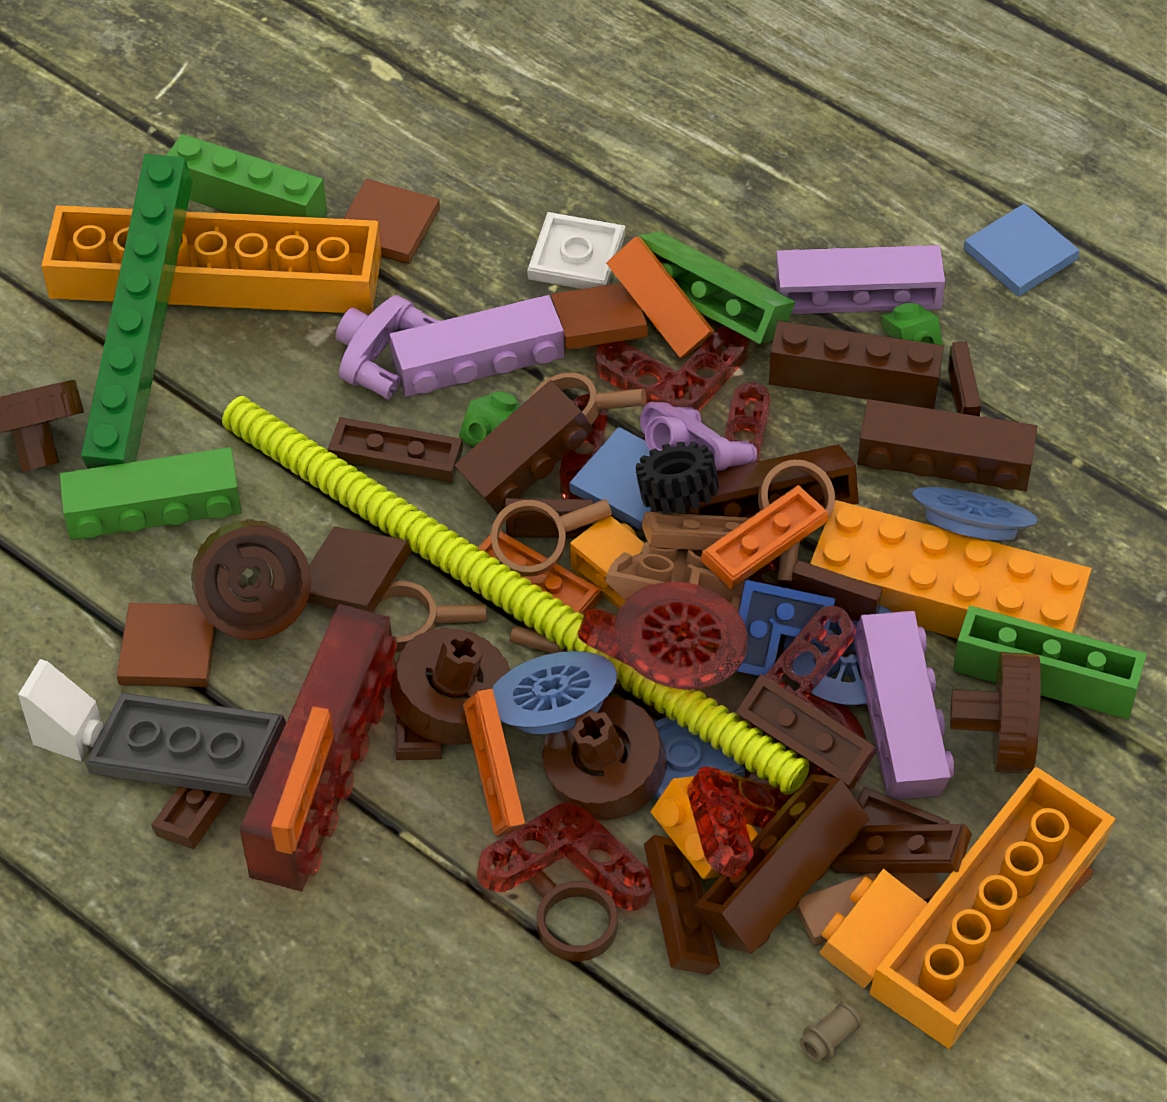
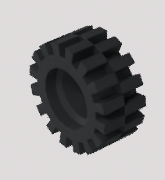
(677, 477)

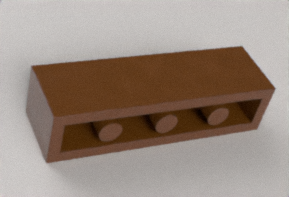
(855, 364)
(947, 445)
(740, 484)
(786, 862)

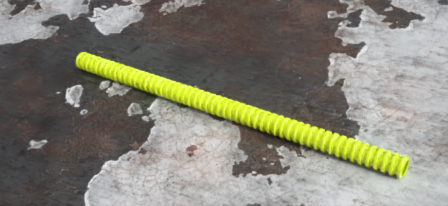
(506, 589)

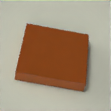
(401, 217)
(599, 316)
(166, 646)

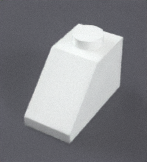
(59, 712)

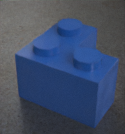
(773, 612)

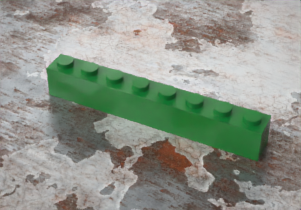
(138, 312)

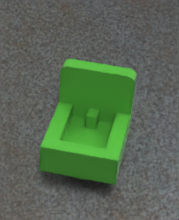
(912, 323)
(485, 415)

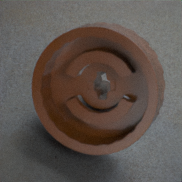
(29, 416)
(251, 546)
(459, 668)
(1008, 712)
(599, 745)

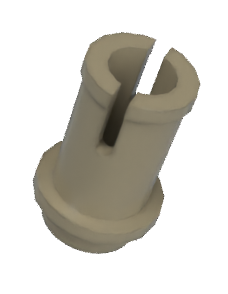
(821, 1039)

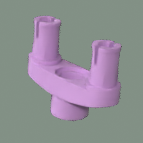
(368, 336)
(671, 424)

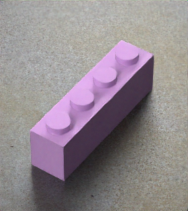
(860, 278)
(477, 345)
(902, 705)

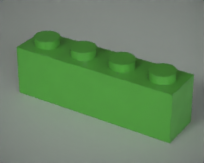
(247, 183)
(720, 290)
(150, 493)
(1071, 665)

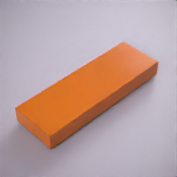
(660, 297)
(764, 537)
(557, 581)
(493, 762)
(302, 780)

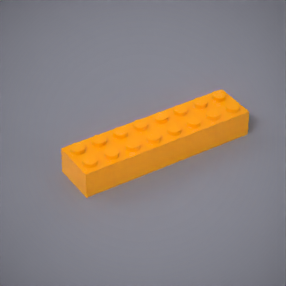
(224, 260)

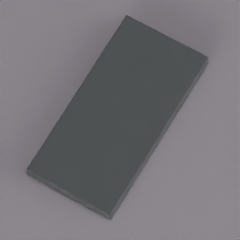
(186, 744)

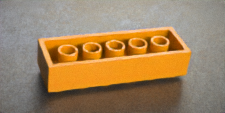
(946, 571)
(991, 907)

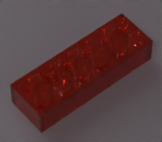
(349, 680)

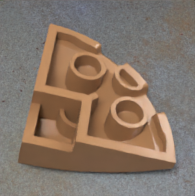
(661, 565)

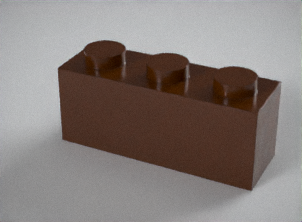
(524, 446)

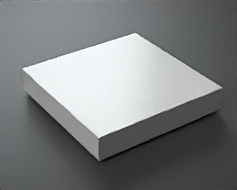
(575, 251)

